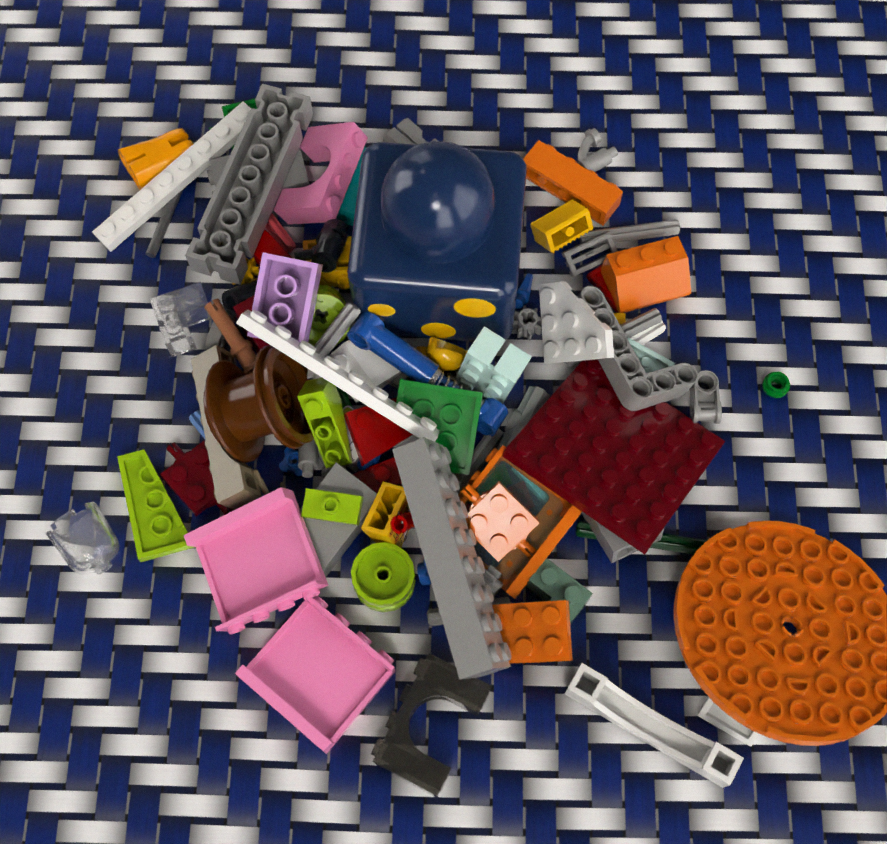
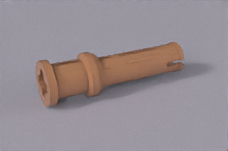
(239, 346)

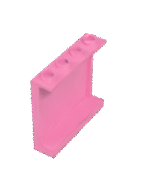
(258, 560)
(318, 672)

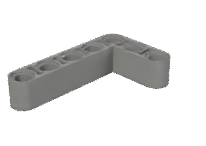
(624, 371)

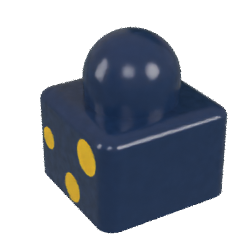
(438, 239)

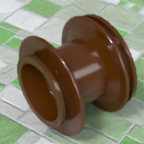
(257, 404)

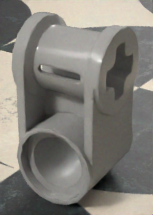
(705, 404)

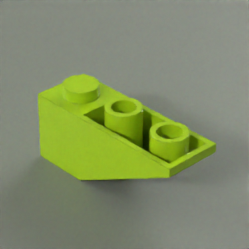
(326, 421)

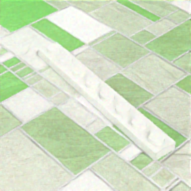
(172, 179)
(330, 370)

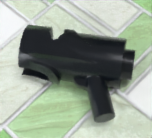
(329, 245)

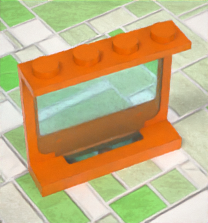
(550, 509)

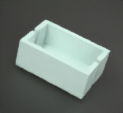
(481, 376)

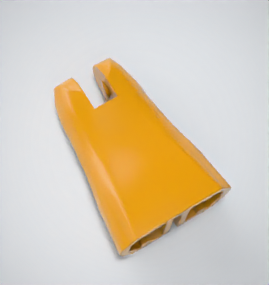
(152, 156)

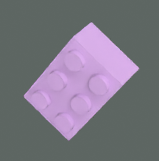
(287, 293)

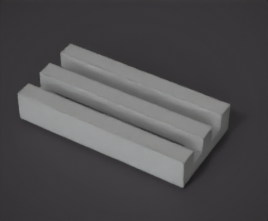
(570, 262)

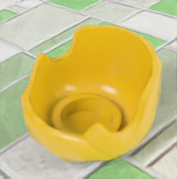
(445, 354)

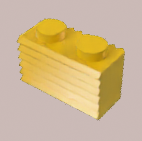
(562, 226)

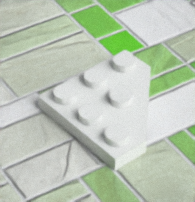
(570, 327)

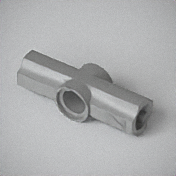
(530, 405)

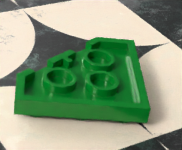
(453, 411)

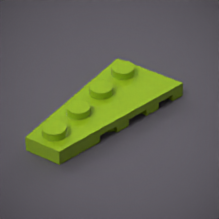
(152, 514)

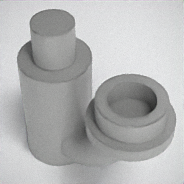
(599, 158)
(308, 460)

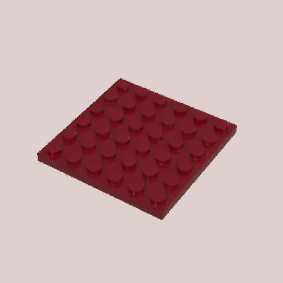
(613, 461)

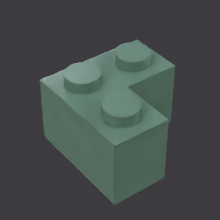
(554, 584)

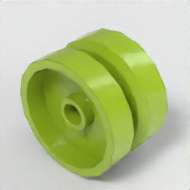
(375, 562)

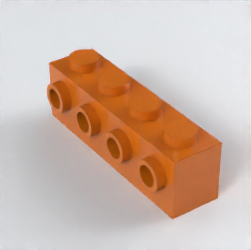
(570, 181)

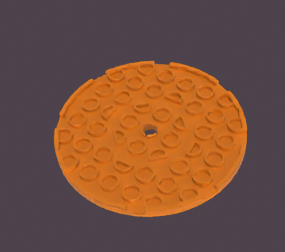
(785, 686)

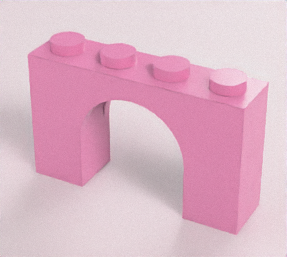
(321, 200)

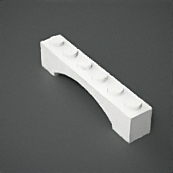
(690, 749)

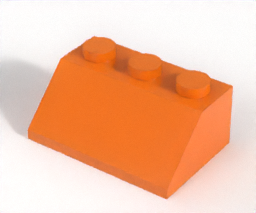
(647, 274)

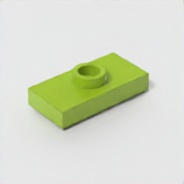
(332, 506)

